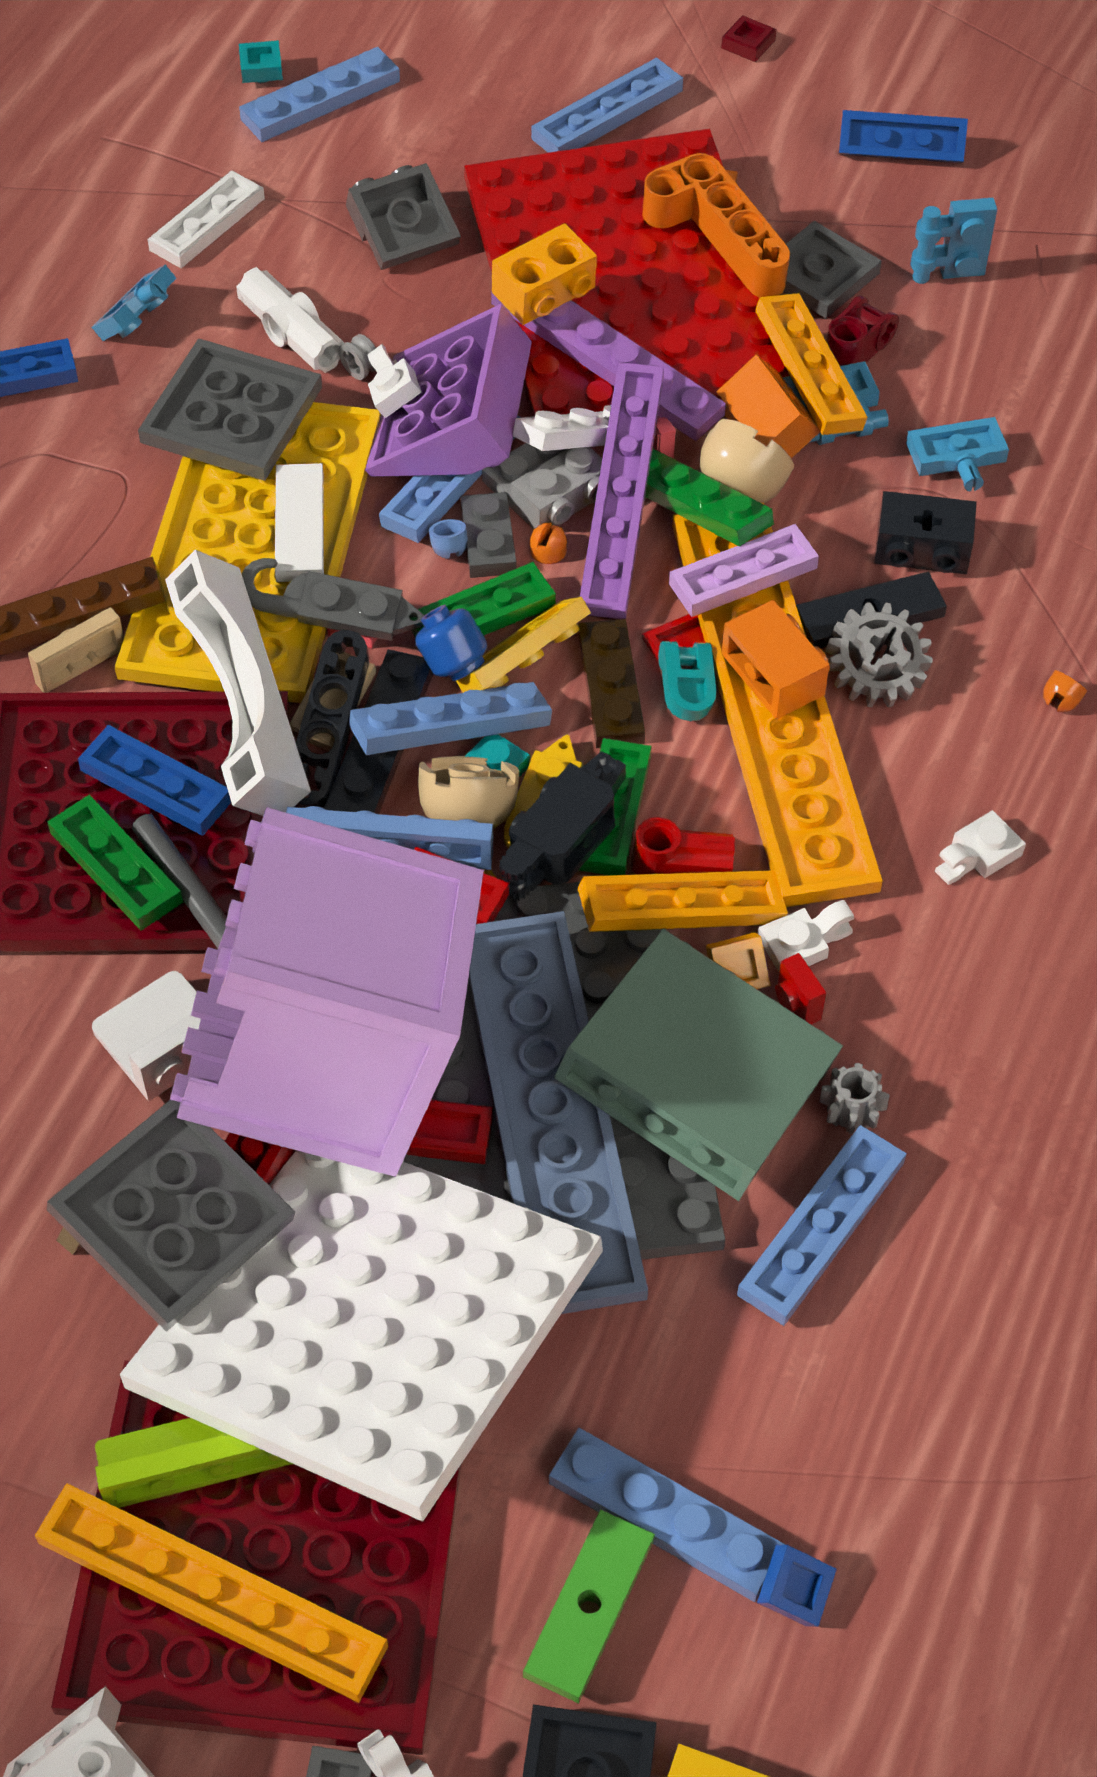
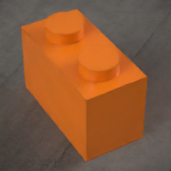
(767, 403)
(775, 659)

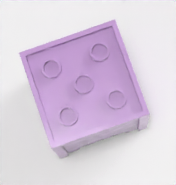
(331, 994)

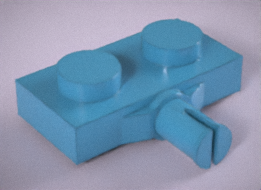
(145, 294)
(959, 449)

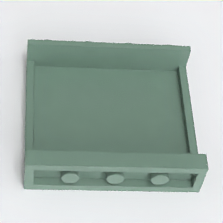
(698, 1063)

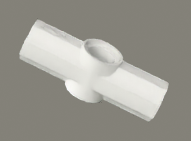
(290, 319)

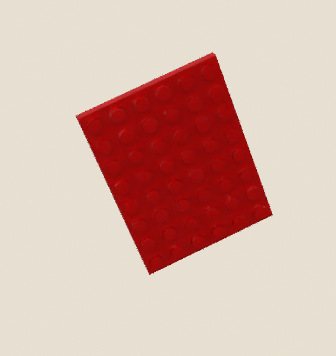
(650, 282)

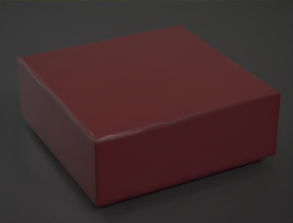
(748, 38)

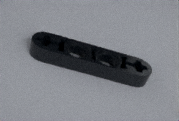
(331, 721)

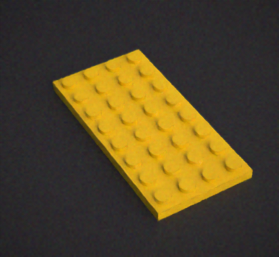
(235, 522)

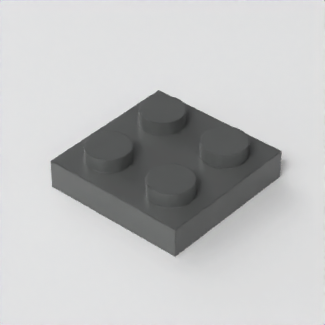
(827, 269)

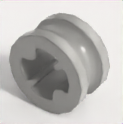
(355, 356)

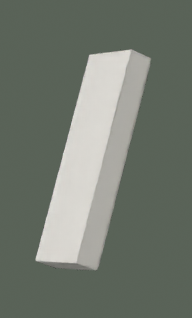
(206, 219)
(299, 520)

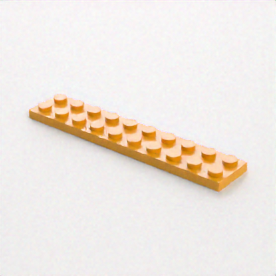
(788, 764)

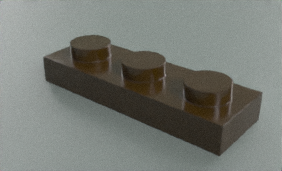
(611, 681)

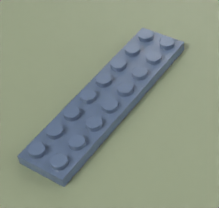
(552, 1139)

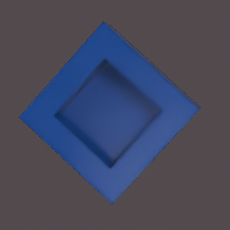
(796, 1585)

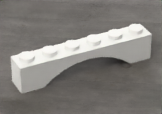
(263, 755)

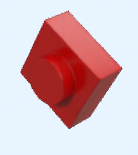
(800, 989)

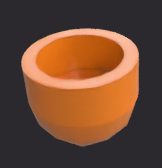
(555, 548)
(1065, 689)

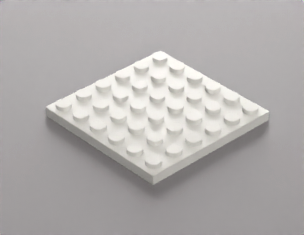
(371, 1327)

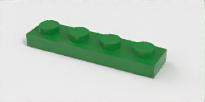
(705, 500)

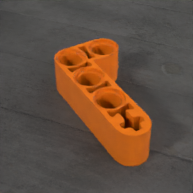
(706, 193)

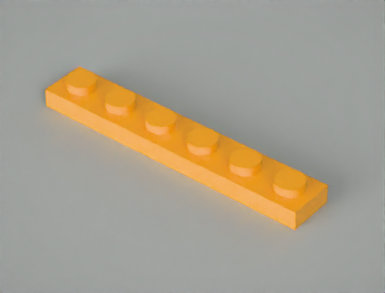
(213, 1592)

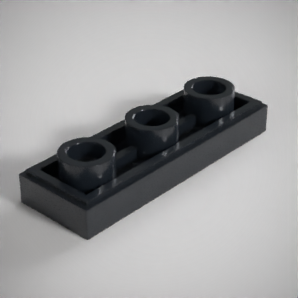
(913, 593)

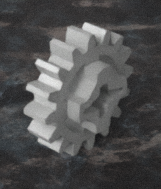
(864, 636)

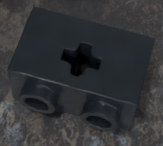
(925, 532)

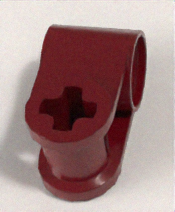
(860, 332)

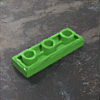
(601, 1574)

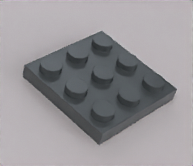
(230, 409)
(170, 1213)

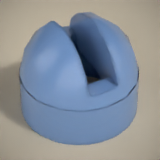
(448, 537)

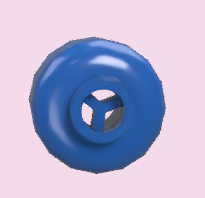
(451, 642)

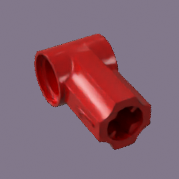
(668, 850)

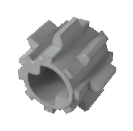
(859, 1084)

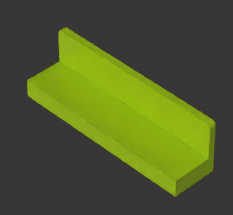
(173, 1460)

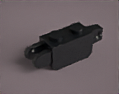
(562, 825)

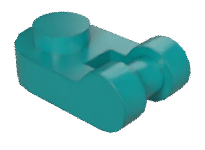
(688, 691)

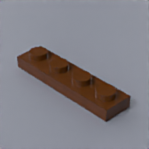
(64, 607)

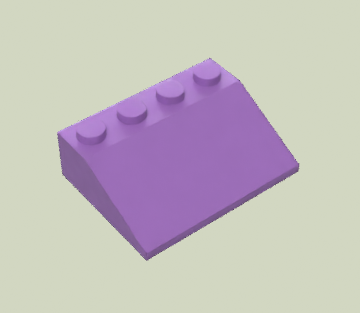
(467, 401)

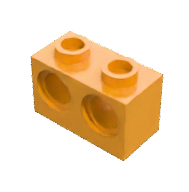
(544, 274)

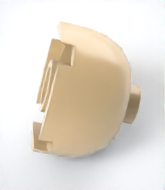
(743, 462)
(468, 789)

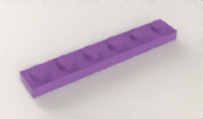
(602, 347)
(621, 490)

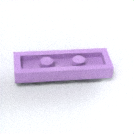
(743, 570)

